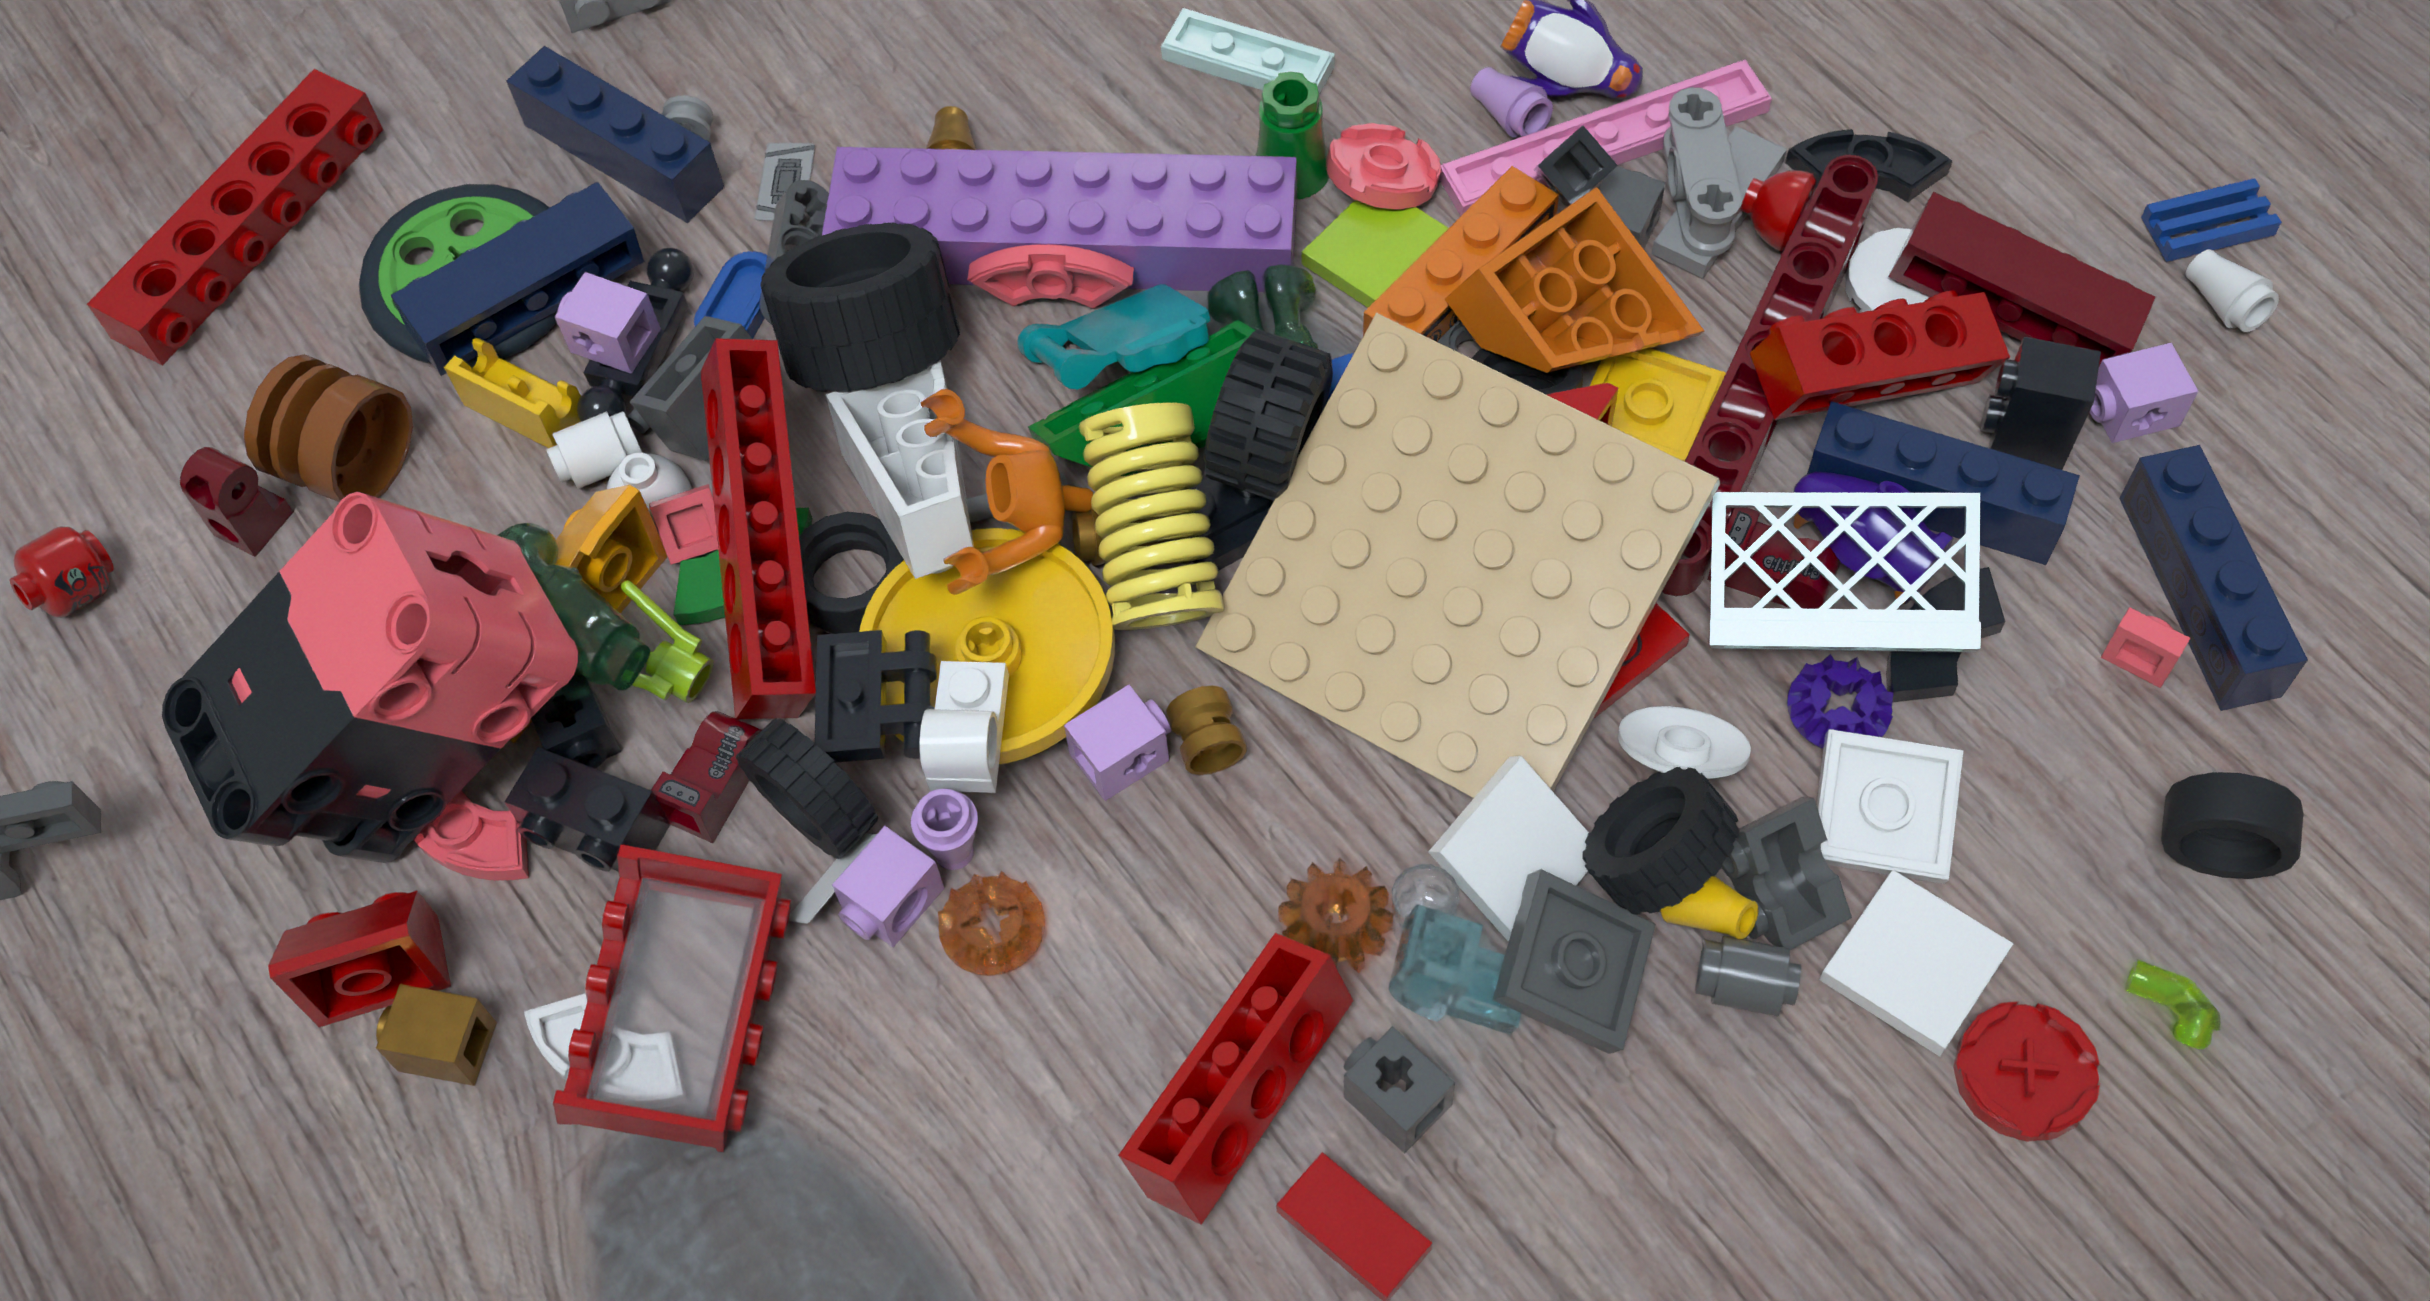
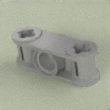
(1702, 172)

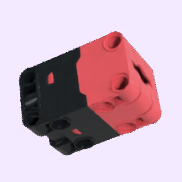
(367, 682)

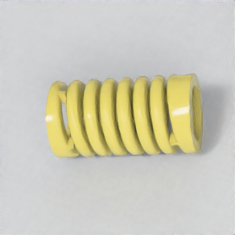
(1167, 497)

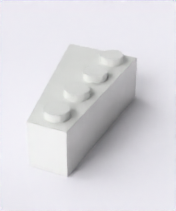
(904, 472)

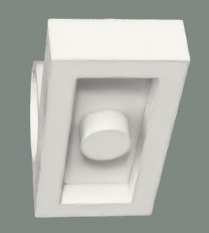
(966, 727)

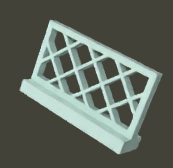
(1846, 628)

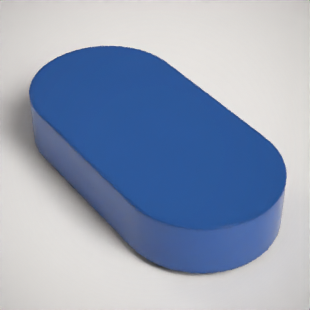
(737, 292)

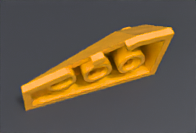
(611, 544)

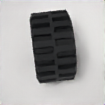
(1266, 413)

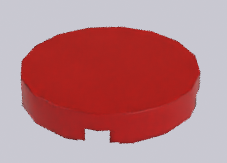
(2027, 1071)

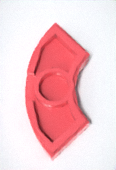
(1050, 273)
(476, 841)

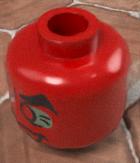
(61, 571)

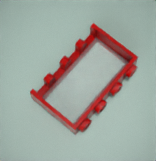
(675, 999)

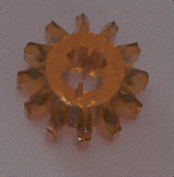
(1342, 894)

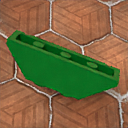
(1189, 381)

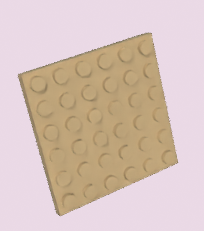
(1456, 563)

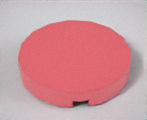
(1382, 167)

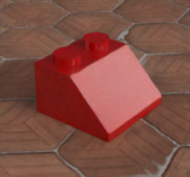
(360, 957)

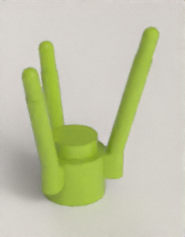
(673, 667)

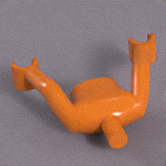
(1020, 490)

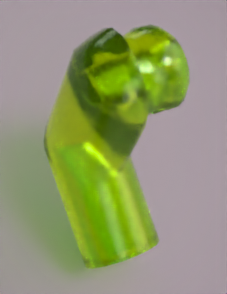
(2196, 1013)

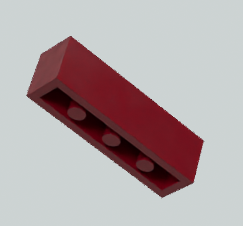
(2025, 281)

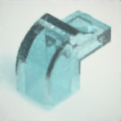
(1447, 973)

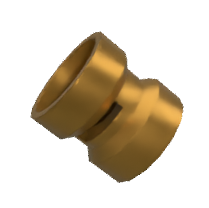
(1205, 727)

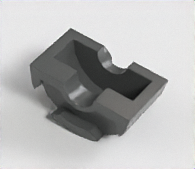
(1784, 871)

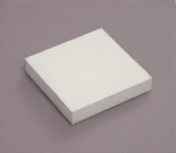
(1888, 805)
(1507, 834)
(1916, 962)

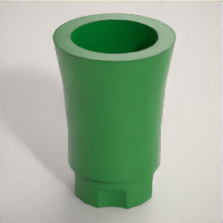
(1294, 128)

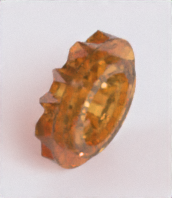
(974, 948)

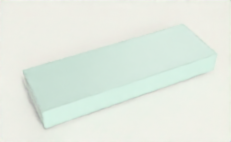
(1241, 52)

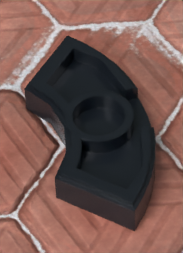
(1902, 163)
(1935, 673)

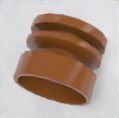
(328, 429)

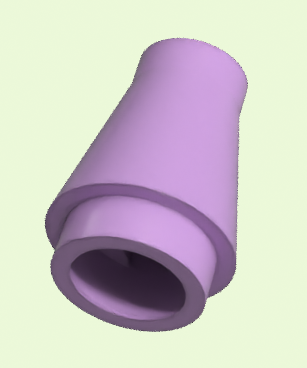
(1514, 104)
(946, 827)

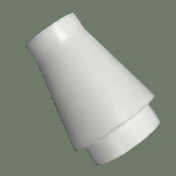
(2234, 292)

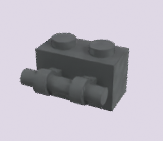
(674, 394)

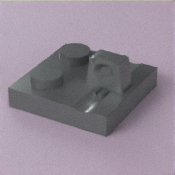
(1574, 962)

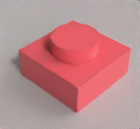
(686, 523)
(2145, 647)

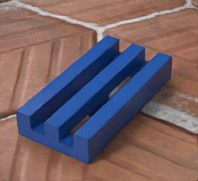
(2204, 213)

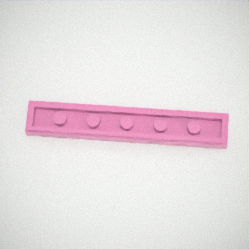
(1623, 131)

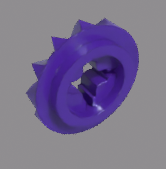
(1811, 695)

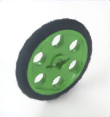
(432, 224)

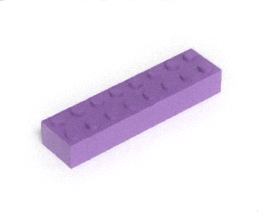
(1162, 214)

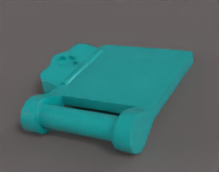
(1136, 332)

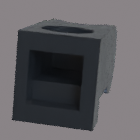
(1575, 166)

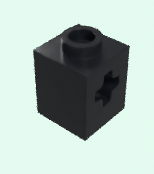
(576, 724)

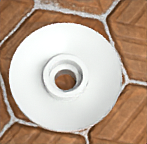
(1684, 738)

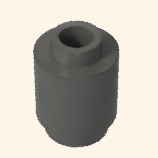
(1747, 975)

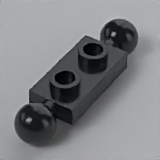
(669, 274)

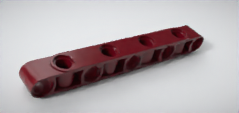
(1801, 285)

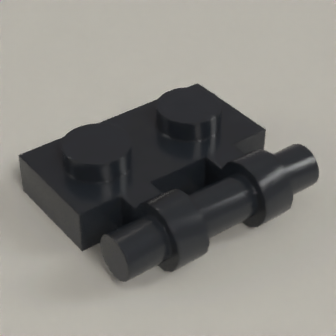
(852, 693)

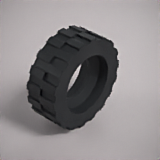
(807, 788)
(1652, 874)

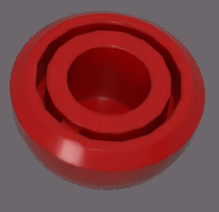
(1778, 204)

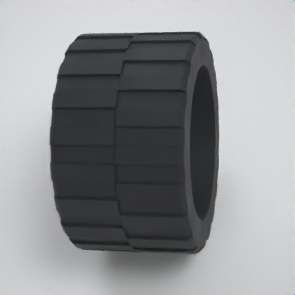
(861, 307)

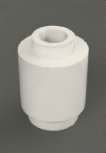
(592, 448)

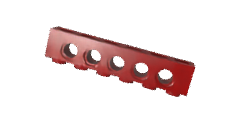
(236, 217)
(757, 530)

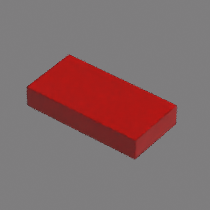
(1354, 1227)

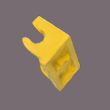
(514, 395)

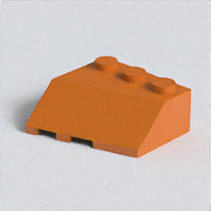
(1572, 293)

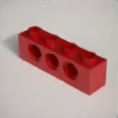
(1878, 353)
(1237, 1078)

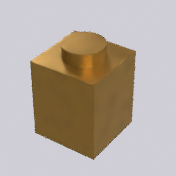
(435, 1034)

